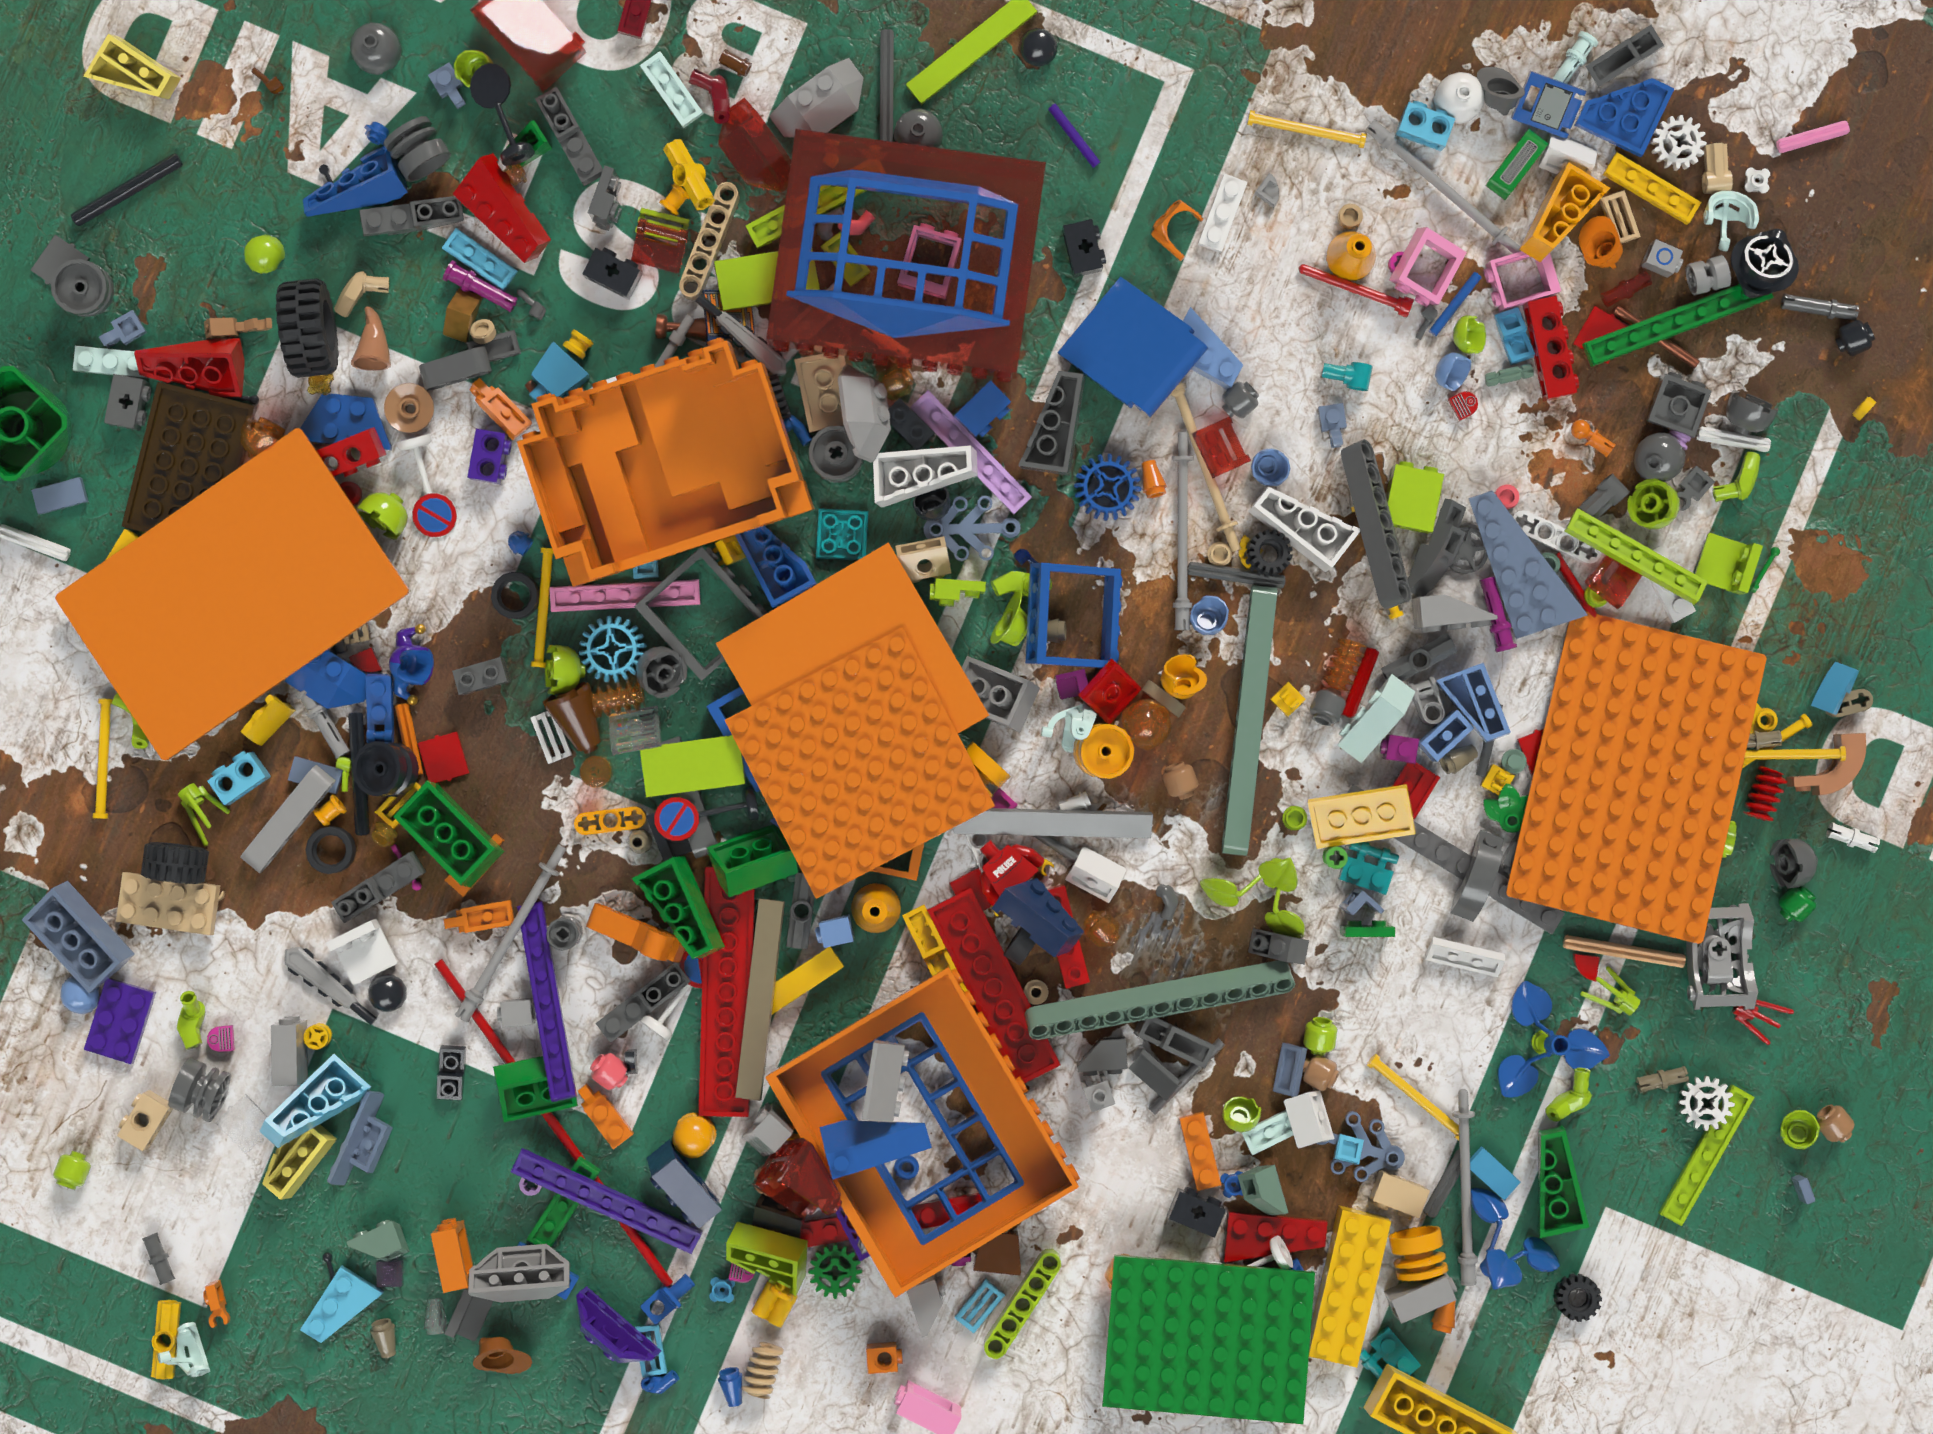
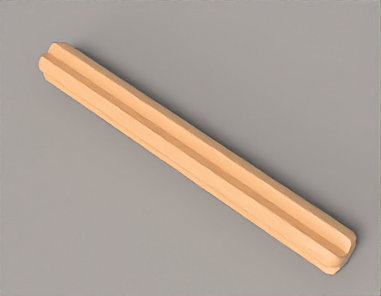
(1624, 951)

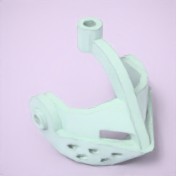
(1748, 213)
(1076, 725)
(188, 1336)

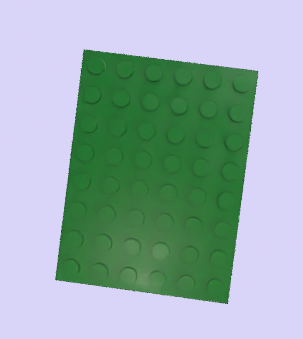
(1208, 1339)

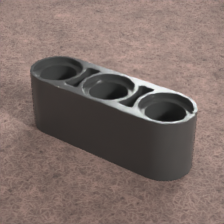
(455, 368)

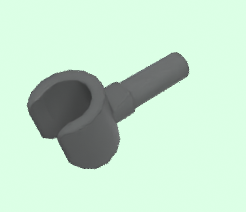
(537, 309)
(1430, 314)

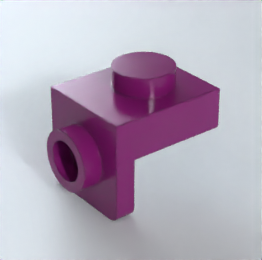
(1399, 748)

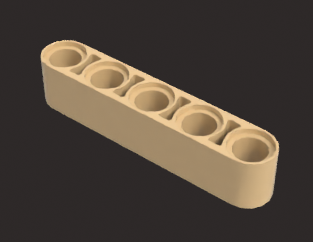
(709, 229)

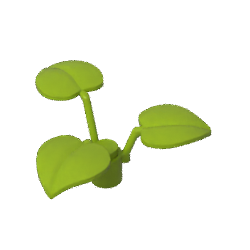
(1275, 874)

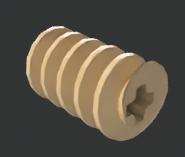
(763, 1371)

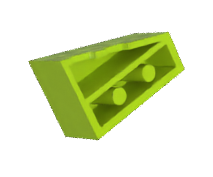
(769, 1253)

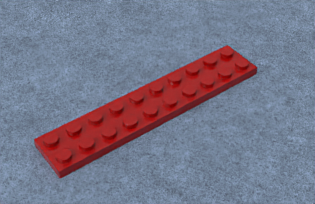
(725, 1000)

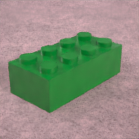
(448, 834)

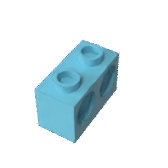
(1424, 133)
(241, 783)

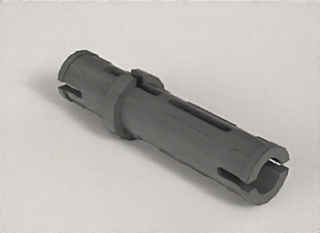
(1821, 307)

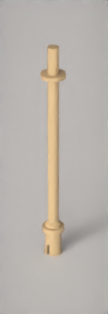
(1212, 485)

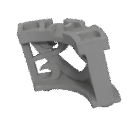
(1745, 981)

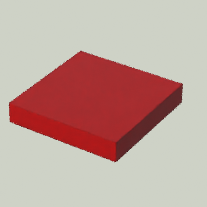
(1110, 691)

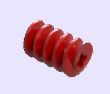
(1765, 794)

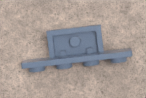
(363, 1142)

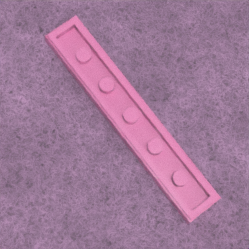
(622, 596)

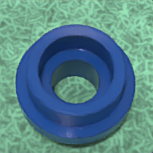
(906, 1175)

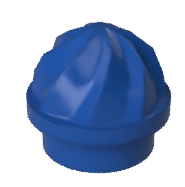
(520, 542)

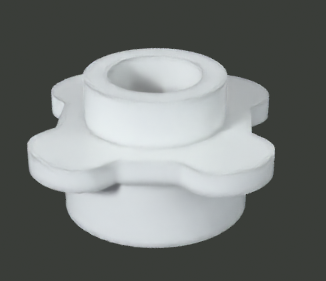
(1751, 185)

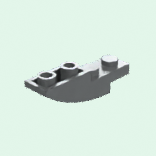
(570, 136)
(411, 217)
(1434, 559)
(378, 887)
(643, 1002)

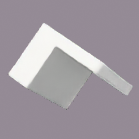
(1564, 150)
(1096, 874)
(1308, 1119)

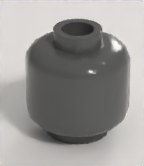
(1240, 400)
(1327, 706)

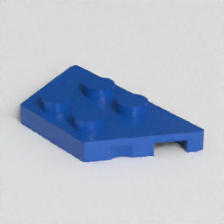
(343, 416)

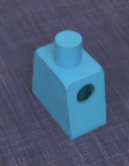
(557, 374)

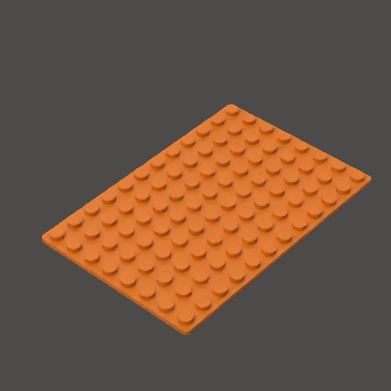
(232, 594)
(1636, 776)

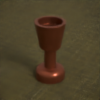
(696, 331)

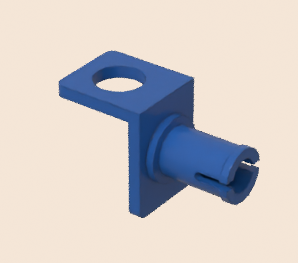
(669, 1298)

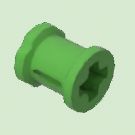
(1339, 863)

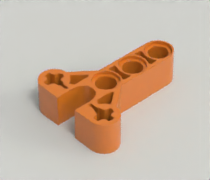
(641, 936)

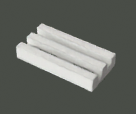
(559, 756)

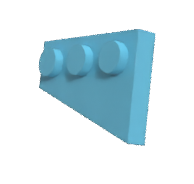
(339, 1303)

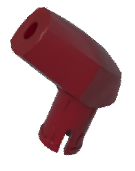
(718, 92)

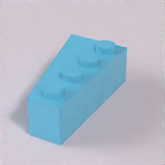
(320, 1097)

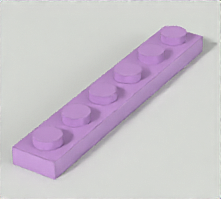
(955, 435)

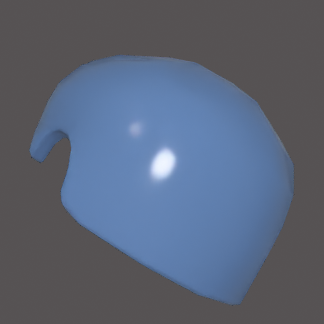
(1452, 371)
(1270, 467)
(1209, 615)
(77, 998)

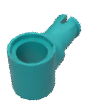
(1355, 375)

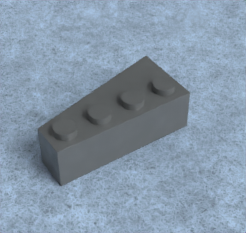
(1055, 433)

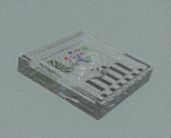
(635, 730)

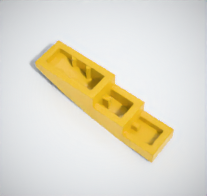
(929, 941)
(805, 977)

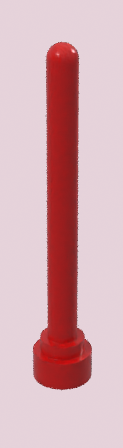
(1400, 304)

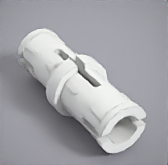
(1853, 837)

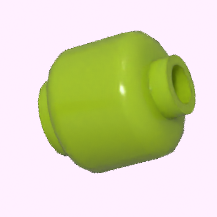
(1320, 1036)
(71, 1170)

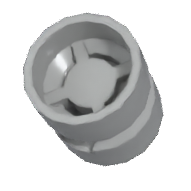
(1703, 276)

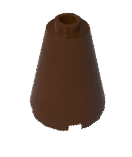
(576, 717)

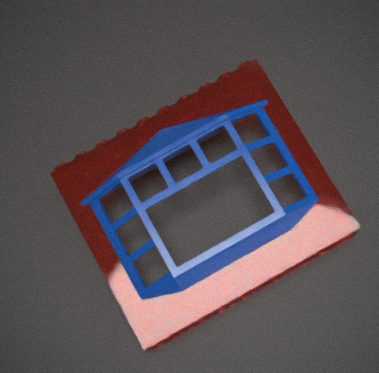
(897, 328)

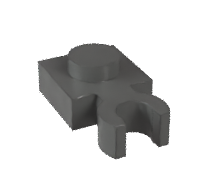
(1694, 486)

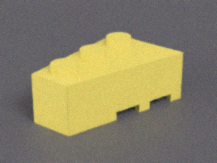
(130, 68)
(296, 1161)

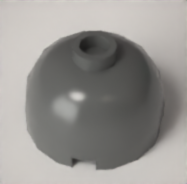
(375, 48)
(919, 128)
(1749, 413)
(1659, 457)
(657, 674)
(1794, 862)

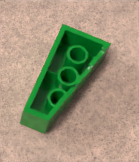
(1559, 1192)

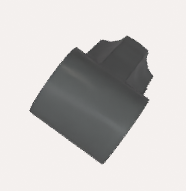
(1608, 494)

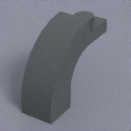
(1480, 876)

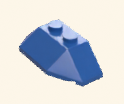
(330, 681)

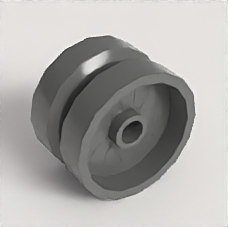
(69, 280)
(821, 450)

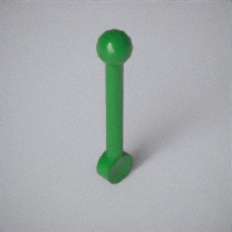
(1775, 551)

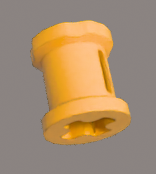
(674, 199)
(329, 810)

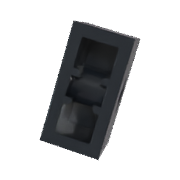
(1074, 236)
(621, 284)
(909, 426)
(1205, 1222)

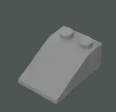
(1002, 693)

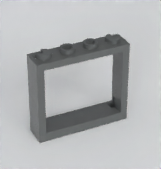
(726, 576)

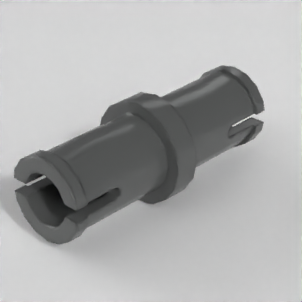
(158, 1258)

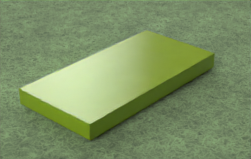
(750, 280)
(692, 766)

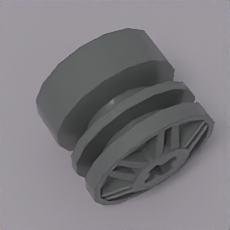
(417, 149)
(203, 1091)

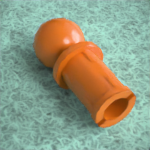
(1581, 429)

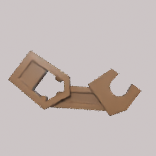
(230, 327)

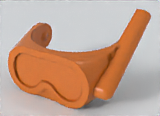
(1161, 224)

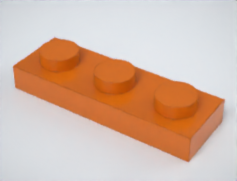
(1200, 1151)

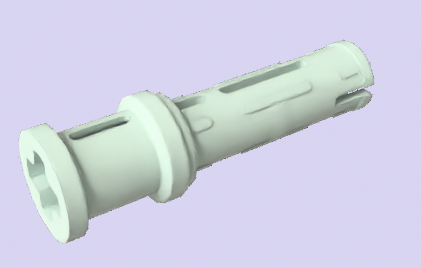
(1576, 56)

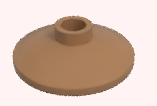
(398, 401)

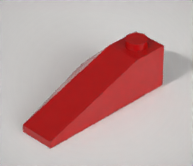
(205, 364)

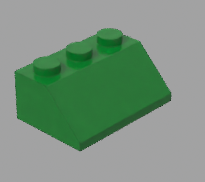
(752, 860)
(525, 1090)

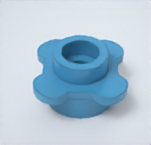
(717, 1295)

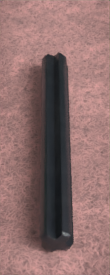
(126, 189)
(360, 798)

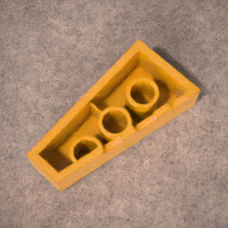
(1563, 207)

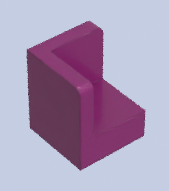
(1071, 683)

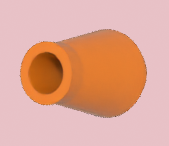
(1153, 482)
(1444, 1318)

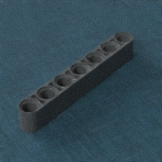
(1375, 524)

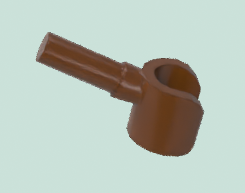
(273, 85)

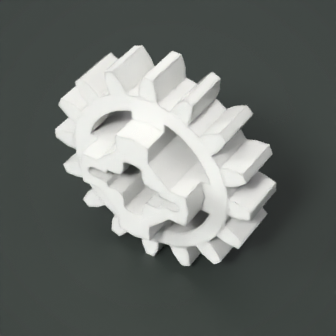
(1687, 146)
(1697, 1110)

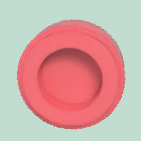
(1508, 495)

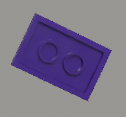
(119, 1021)

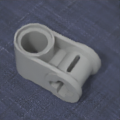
(1427, 699)
(1716, 965)

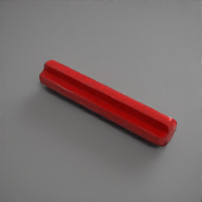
(1360, 682)

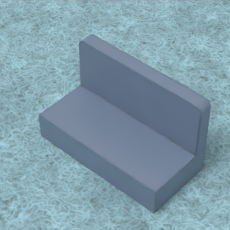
(1356, 900)

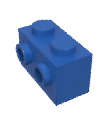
(983, 409)

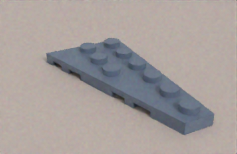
(1527, 583)

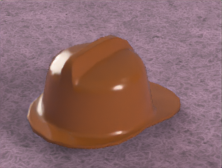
(499, 1356)

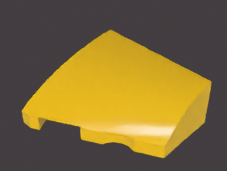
(267, 720)

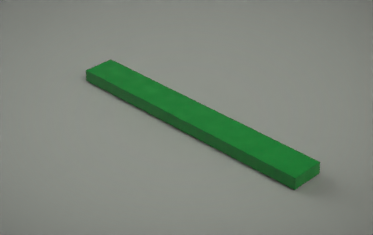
(1669, 324)

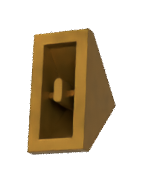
(461, 315)

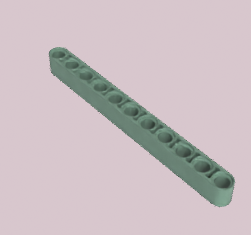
(1249, 720)
(1159, 999)

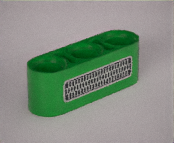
(1516, 164)

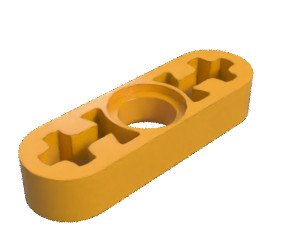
(628, 811)

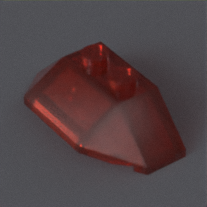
(754, 149)

